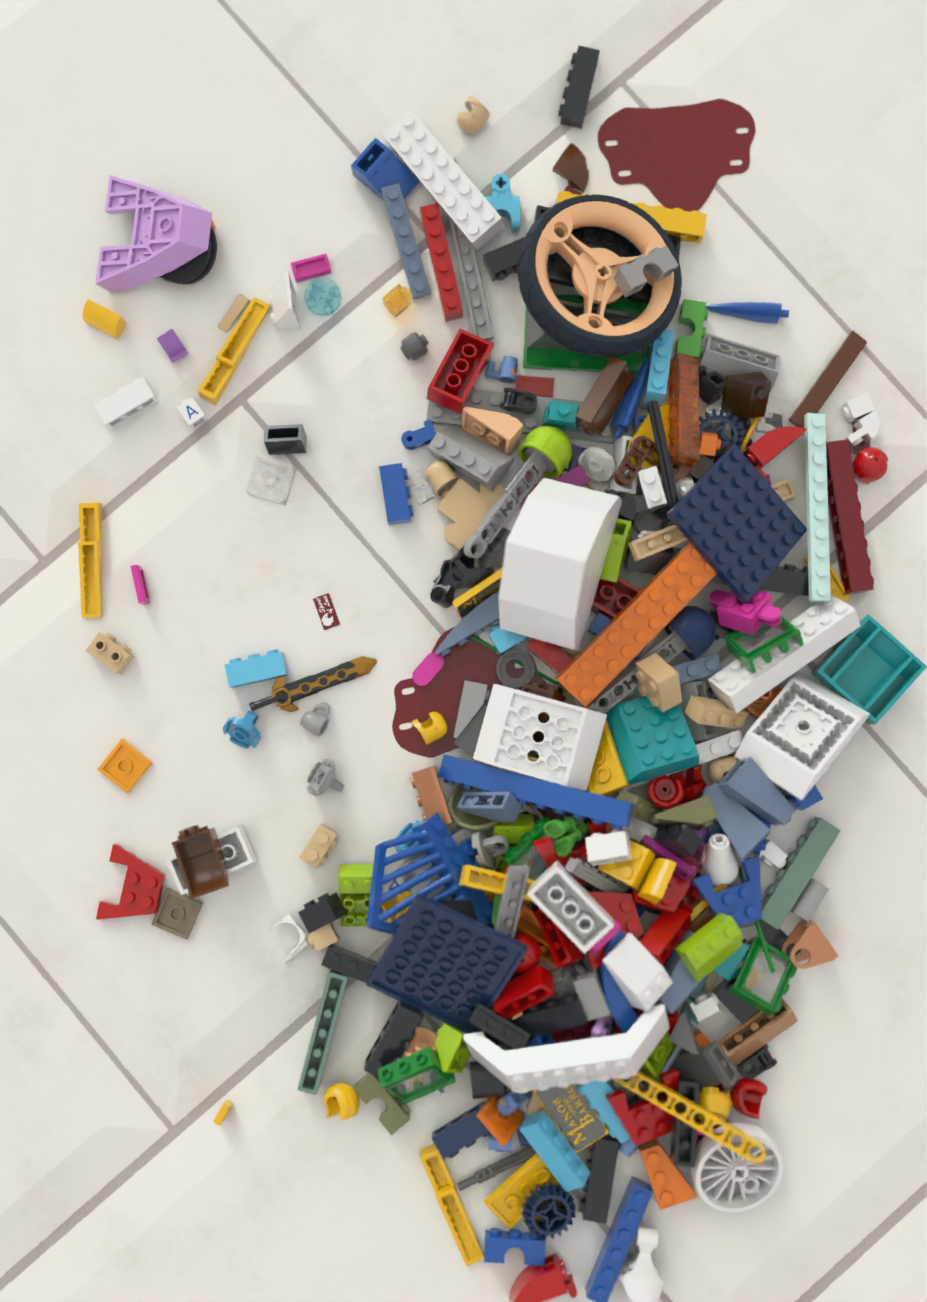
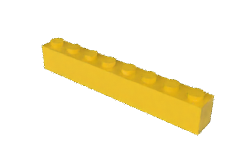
(675, 222)

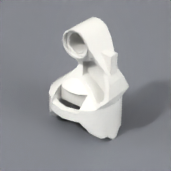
(640, 1275)

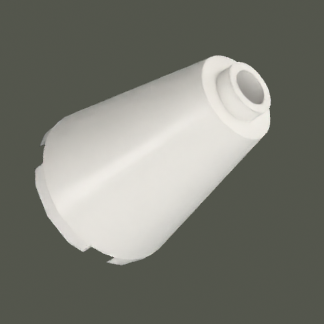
(720, 861)

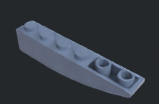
(472, 624)

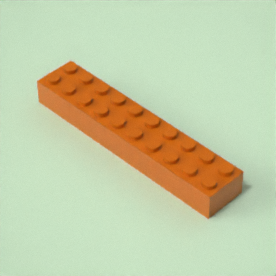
(636, 625)

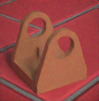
(812, 945)

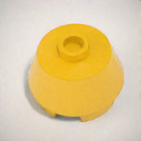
(715, 1102)

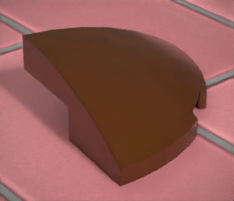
(573, 167)

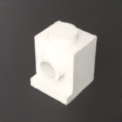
(773, 855)
(703, 1006)

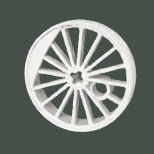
(736, 1168)

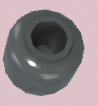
(414, 346)

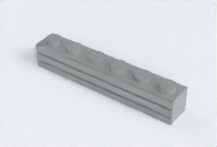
(593, 877)

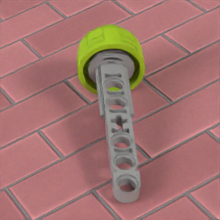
(545, 454)

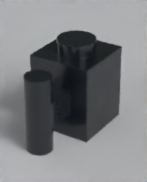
(710, 386)

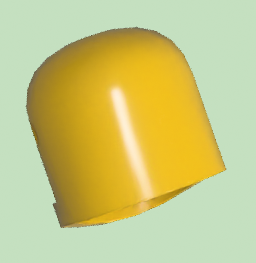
(433, 728)

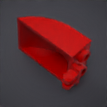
(771, 445)
(543, 1282)

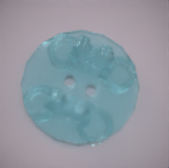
(331, 299)

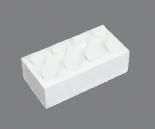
(236, 853)
(570, 907)

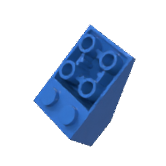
(381, 168)

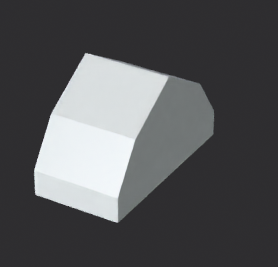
(556, 562)

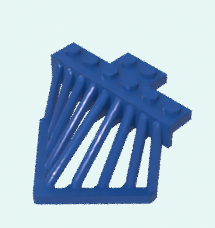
(446, 861)

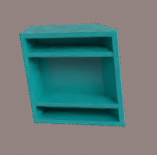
(869, 669)
(651, 740)

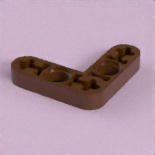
(640, 455)

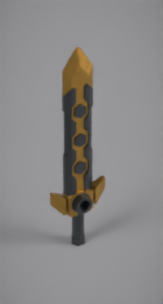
(284, 695)

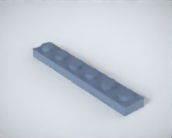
(405, 241)

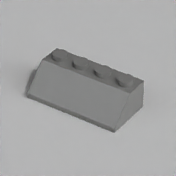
(735, 358)
(470, 456)

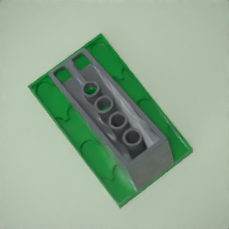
(546, 354)

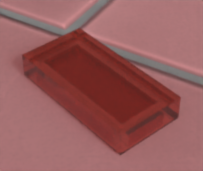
(537, 385)

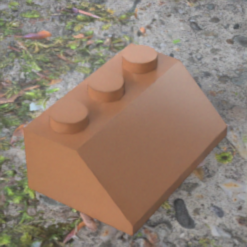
(430, 794)

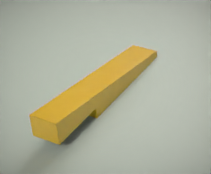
(233, 351)
(90, 559)
(487, 881)
(451, 1204)

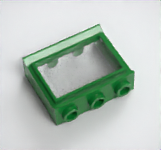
(749, 647)
(526, 854)
(755, 981)
(415, 1075)

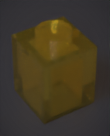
(397, 300)

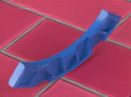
(616, 1000)

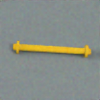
(749, 433)

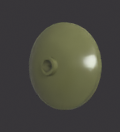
(467, 820)

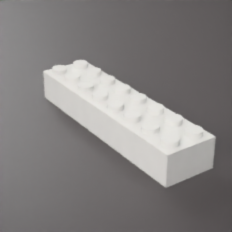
(444, 180)
(820, 629)

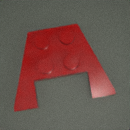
(546, 850)
(140, 889)
(672, 896)
(623, 909)
(644, 1119)

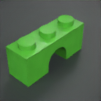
(693, 315)

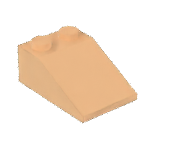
(493, 428)

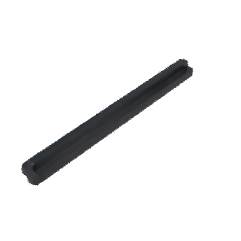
(663, 453)

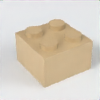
(658, 682)

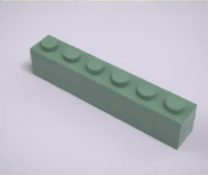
(797, 871)
(323, 1032)

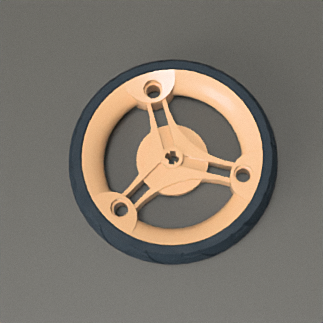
(594, 274)

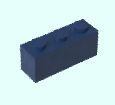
(459, 1133)

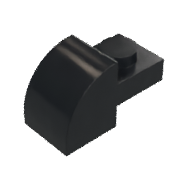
(628, 507)

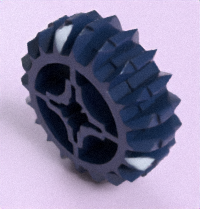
(724, 420)
(553, 1220)

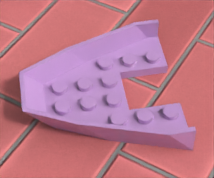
(164, 235)

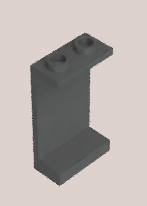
(707, 1068)

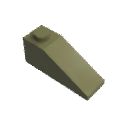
(694, 814)

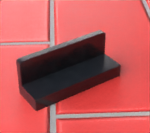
(497, 1028)

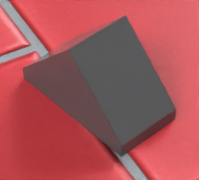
(684, 1035)

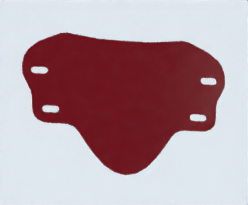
(678, 148)
(444, 692)

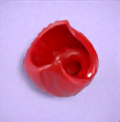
(866, 468)
(665, 799)
(533, 954)
(747, 1096)

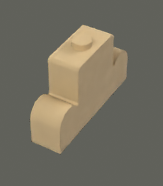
(466, 510)

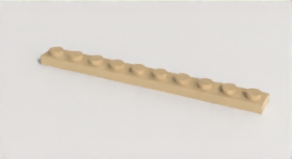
(672, 535)

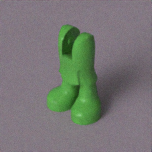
(573, 827)

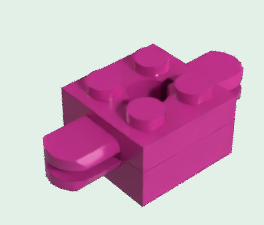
(746, 616)

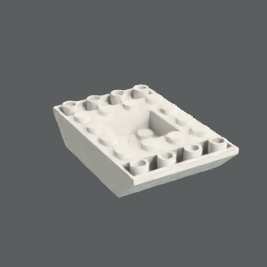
(794, 756)

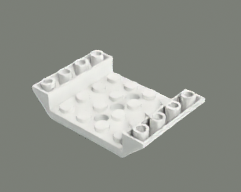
(568, 741)

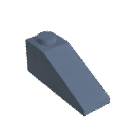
(490, 805)

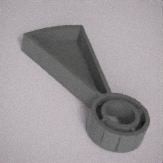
(469, 737)

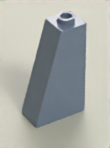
(756, 792)
(736, 822)
(682, 980)

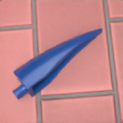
(754, 311)
(628, 406)

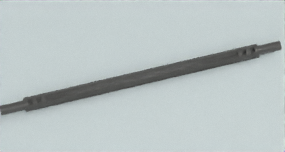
(517, 1158)

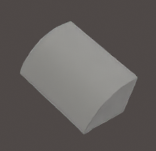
(809, 900)
(591, 996)

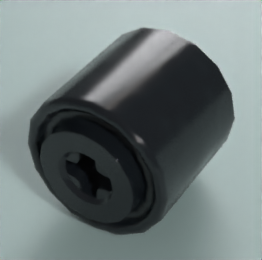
(484, 1082)

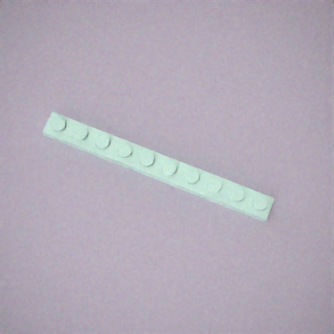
(817, 508)

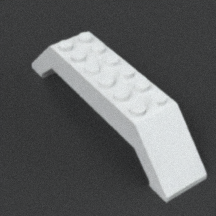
(572, 1061)

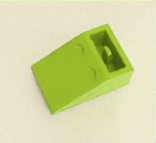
(617, 550)
(513, 831)
(354, 893)

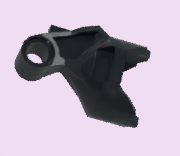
(457, 574)

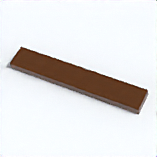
(829, 378)

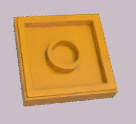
(125, 766)

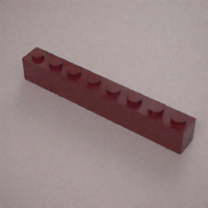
(847, 520)

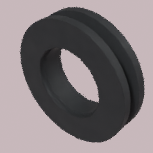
(197, 267)

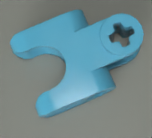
(504, 203)

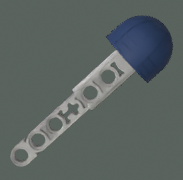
(688, 632)

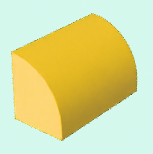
(103, 319)
(657, 880)

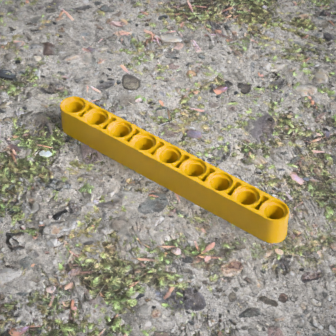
(691, 1109)

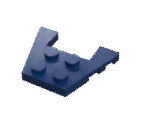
(738, 901)

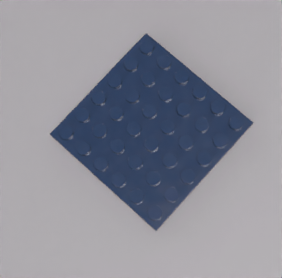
(737, 523)
(445, 963)

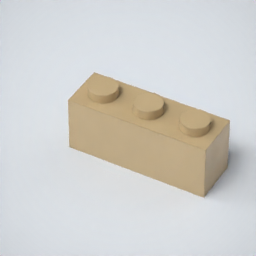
(714, 713)

